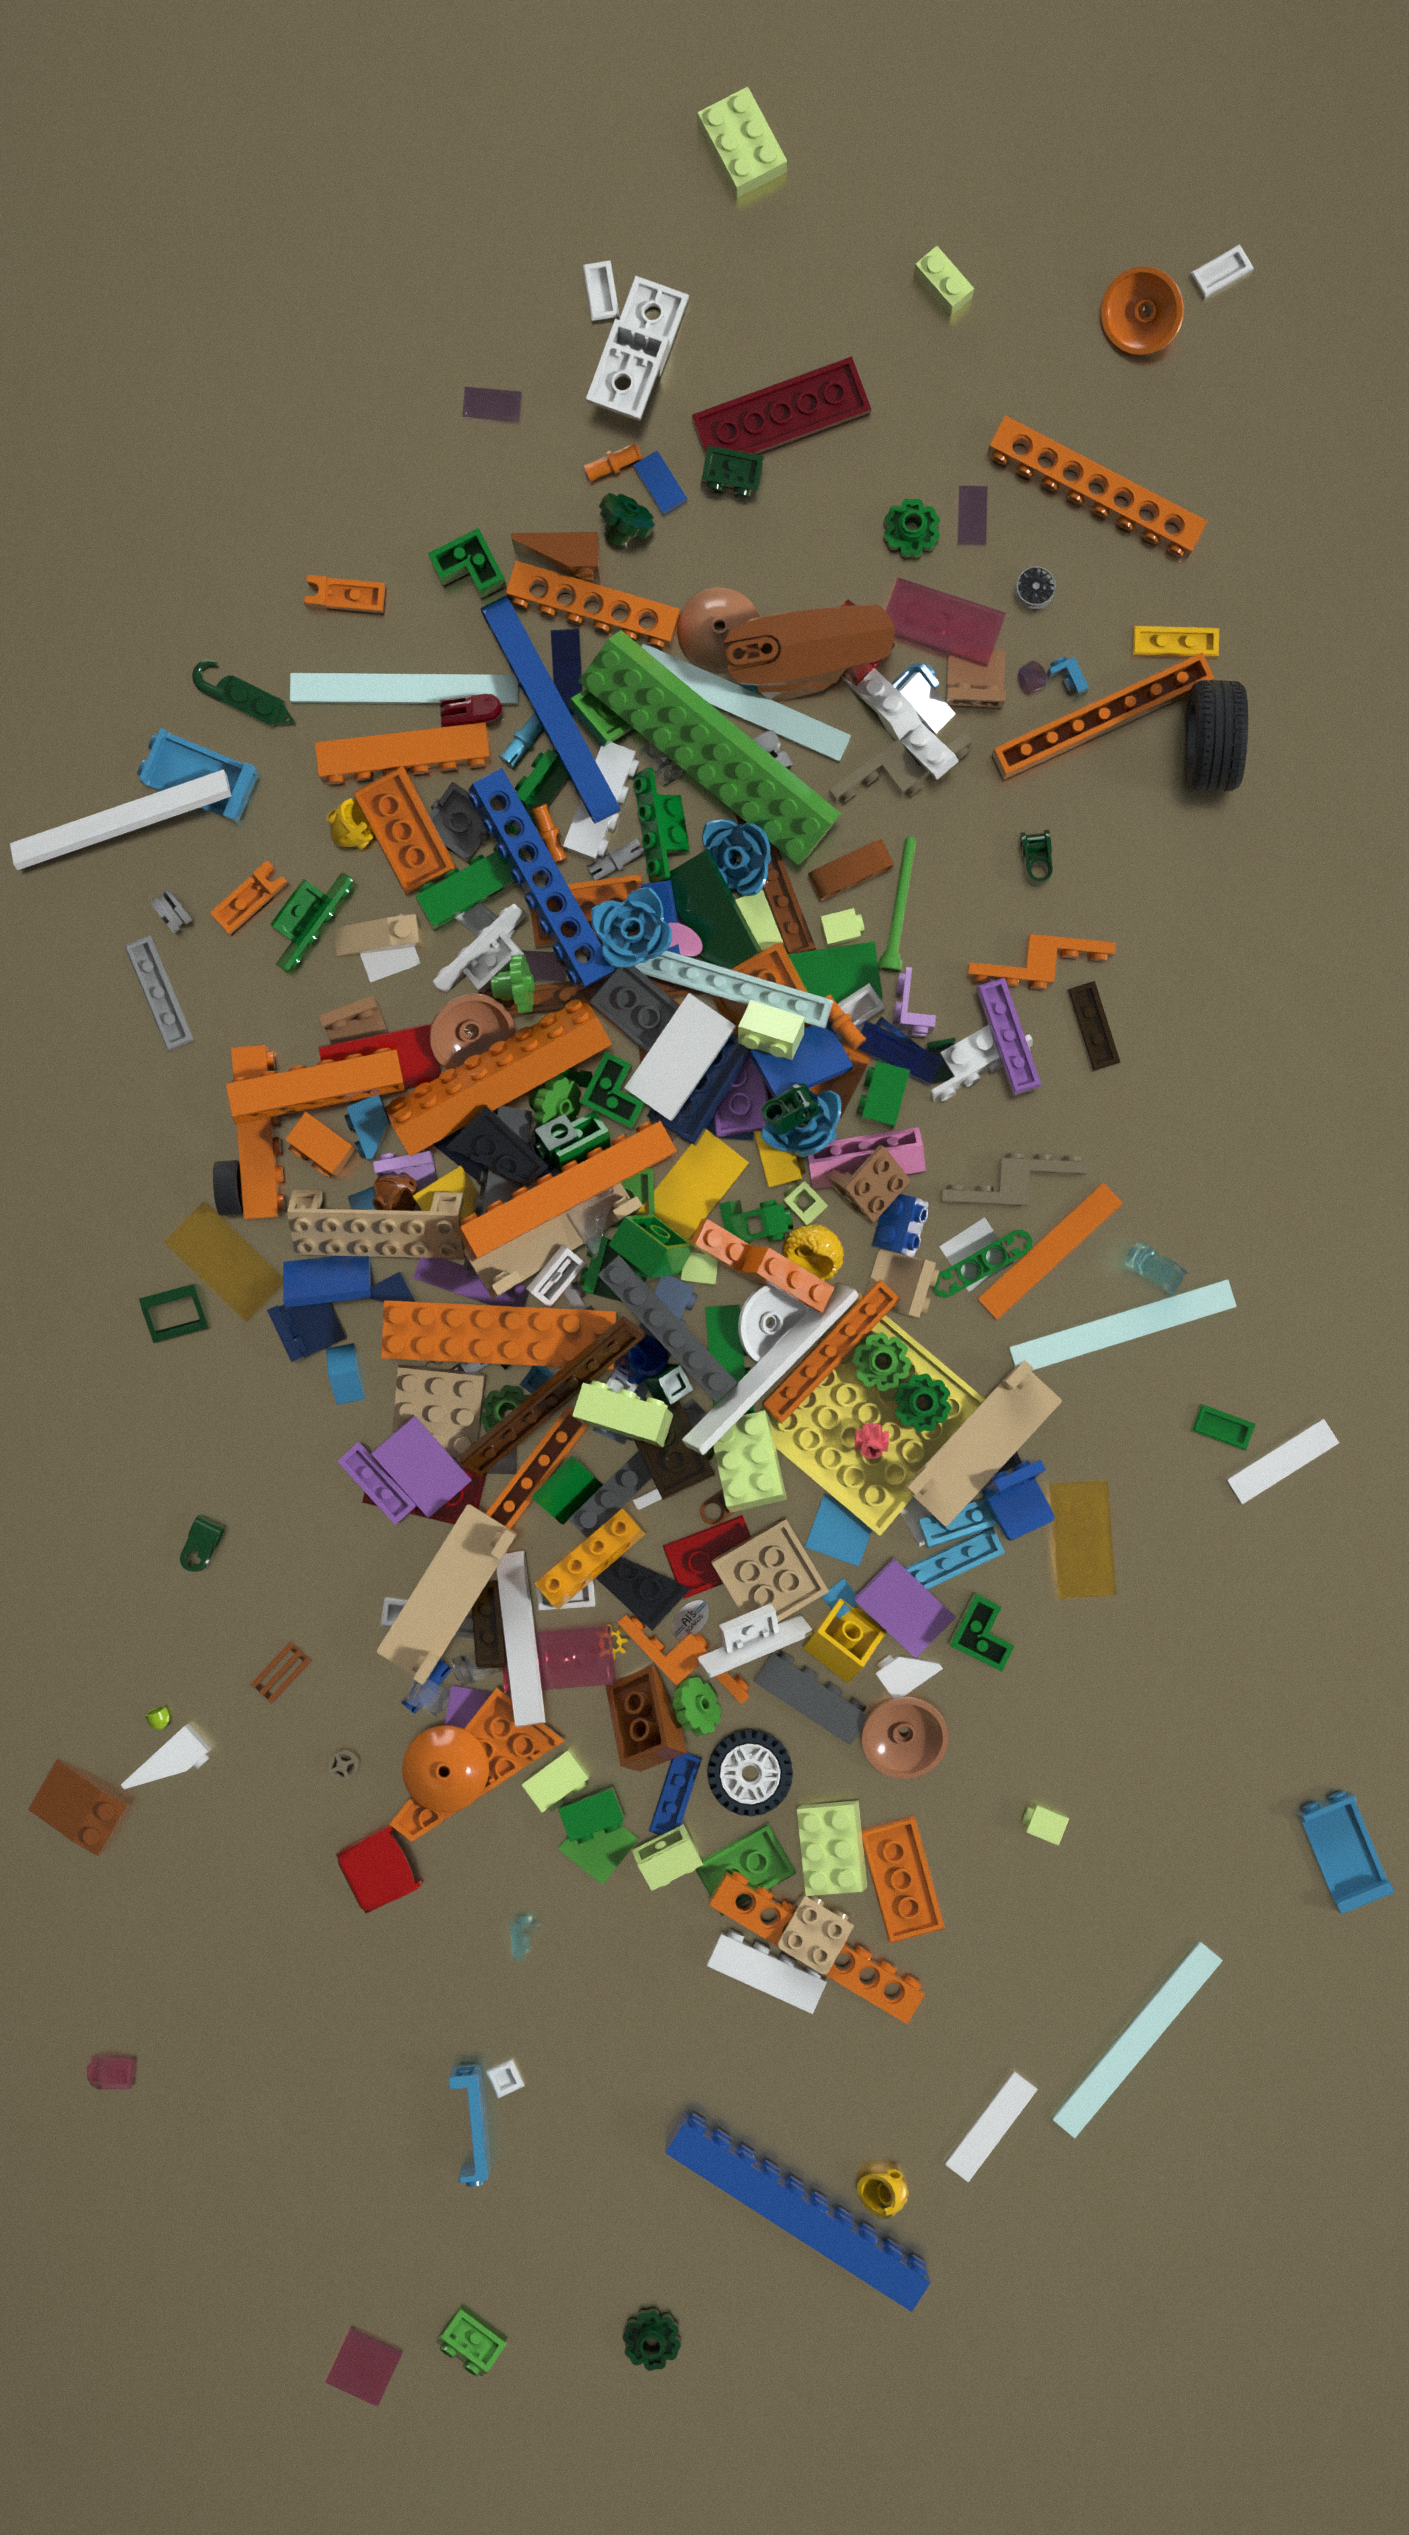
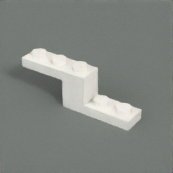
(904, 723)

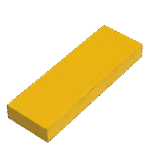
(1175, 641)

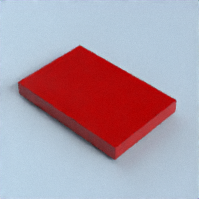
(692, 1555)

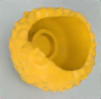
(814, 1250)

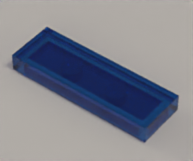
(566, 663)
(899, 1052)

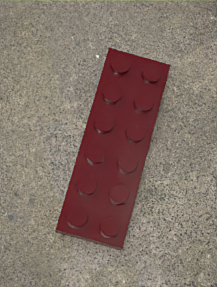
(785, 410)

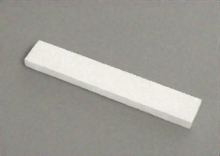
(520, 1640)

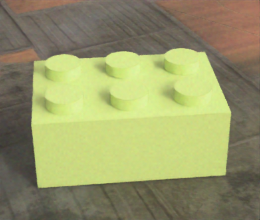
(742, 142)
(623, 1413)
(749, 1464)
(832, 1848)

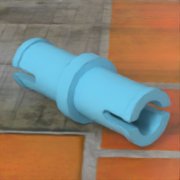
(522, 741)

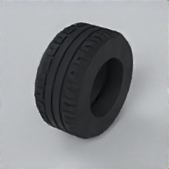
(1216, 735)

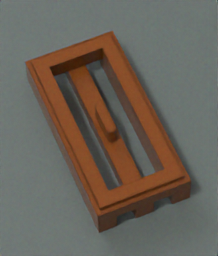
(264, 1690)

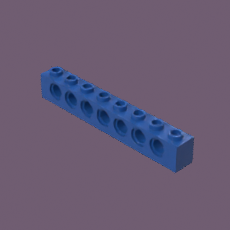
(499, 787)

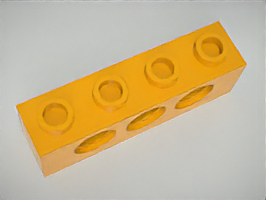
(590, 1558)

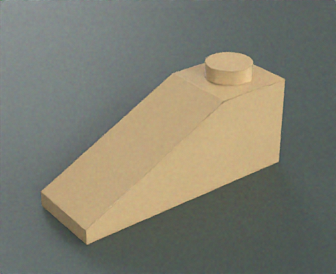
(378, 935)

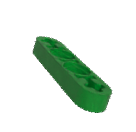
(983, 1266)

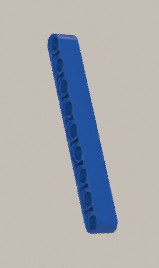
(550, 709)

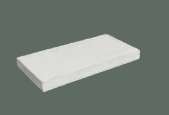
(680, 1057)

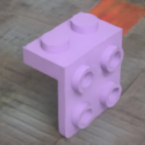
(915, 1023)
(418, 1166)

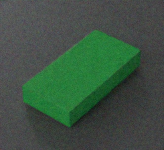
(1223, 1427)

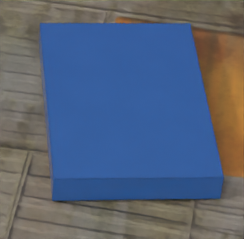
(815, 1061)
(326, 1280)

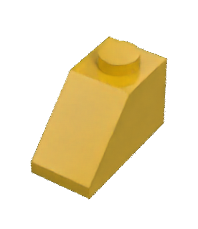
(778, 1166)

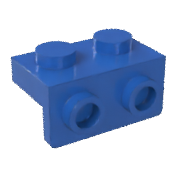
(901, 1225)

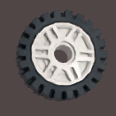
(755, 1795)

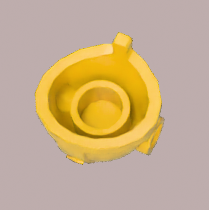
(349, 825)
(883, 2190)

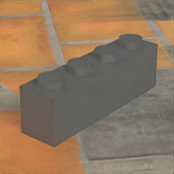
(811, 1697)

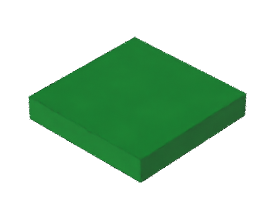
(567, 1490)

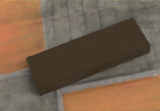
(1093, 1026)
(488, 1628)

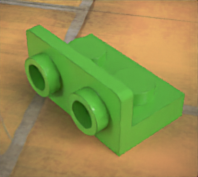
(470, 2344)

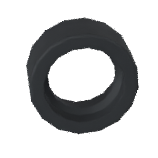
(227, 1187)

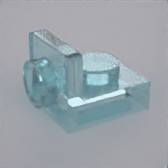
(519, 1941)

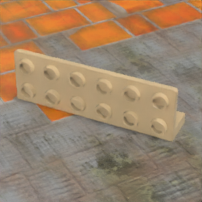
(376, 1231)
(531, 1252)
(983, 1444)
(446, 1593)

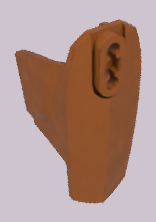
(807, 648)

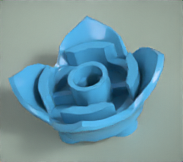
(724, 839)
(614, 919)
(816, 1134)

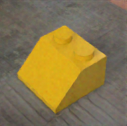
(845, 1642)

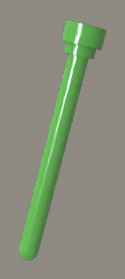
(891, 958)

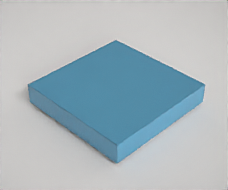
(838, 1532)

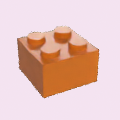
(321, 1144)

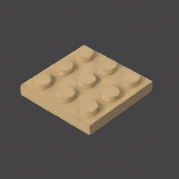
(443, 1402)
(770, 1571)

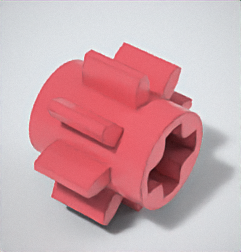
(871, 1440)

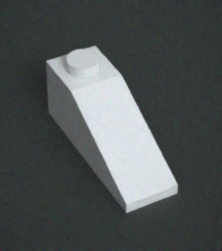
(176, 1756)

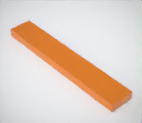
(1050, 1251)
(830, 1351)

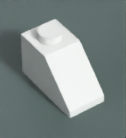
(905, 1673)

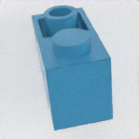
(371, 1125)

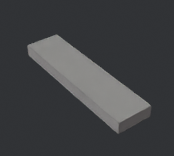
(159, 993)

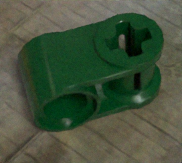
(1036, 851)
(790, 1108)
(204, 1539)

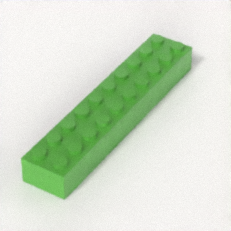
(709, 746)

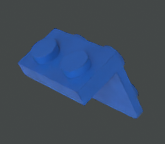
(1019, 1500)

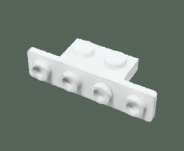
(485, 955)
(969, 1061)
(752, 1638)

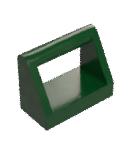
(169, 1297)

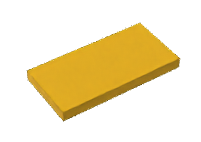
(696, 1184)

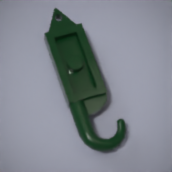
(243, 697)

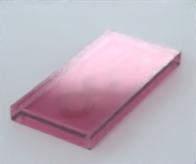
(944, 622)
(572, 1658)

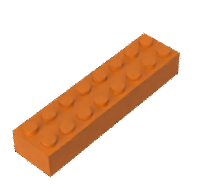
(497, 1075)
(489, 1333)

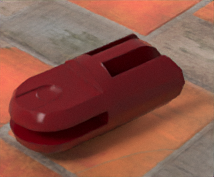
(469, 710)

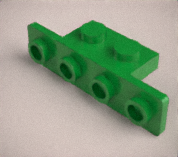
(541, 784)
(661, 825)
(304, 915)

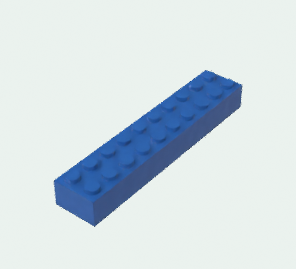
(798, 2211)

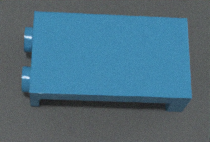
(180, 761)
(1344, 1852)
(472, 2079)

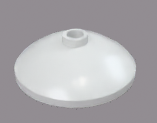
(783, 1314)

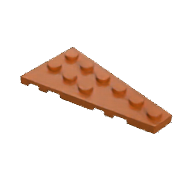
(507, 1751)

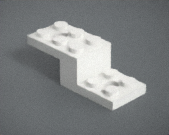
(637, 348)

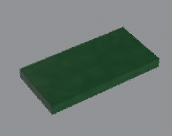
(712, 912)

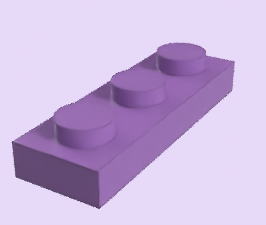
(377, 1483)

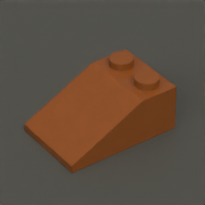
(563, 552)
(644, 1721)
(79, 1807)

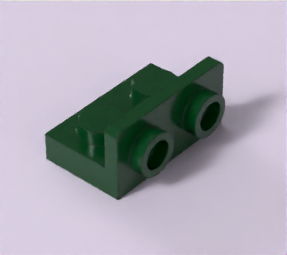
(732, 470)

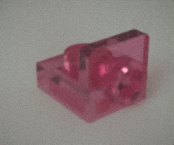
(110, 2073)

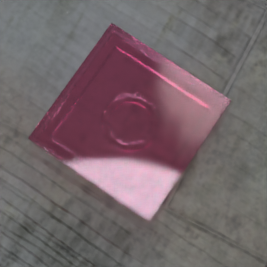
(364, 2367)

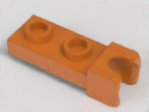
(346, 594)
(248, 898)

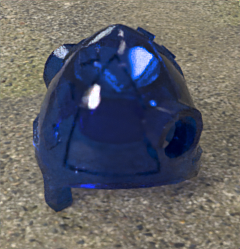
(643, 1360)

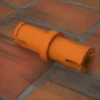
(613, 461)
(548, 831)
(842, 1023)

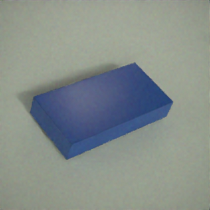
(660, 482)

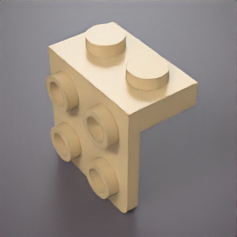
(907, 1279)
(815, 1934)

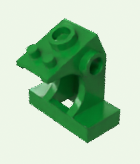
(774, 1218)

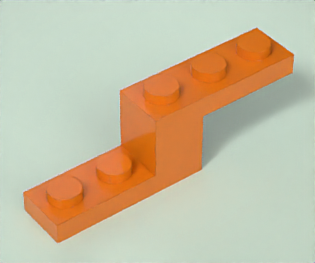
(1041, 960)
(762, 1265)
(682, 1658)

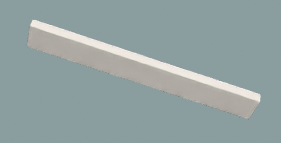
(120, 819)
(768, 1370)

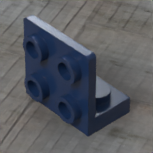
(306, 1328)

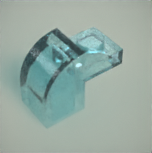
(1155, 1268)

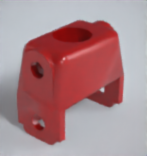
(377, 1870)

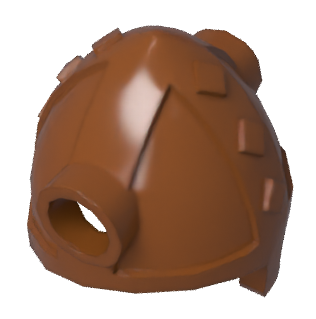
(394, 1192)

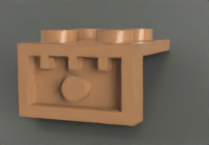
(975, 684)
(353, 1021)
(872, 1185)

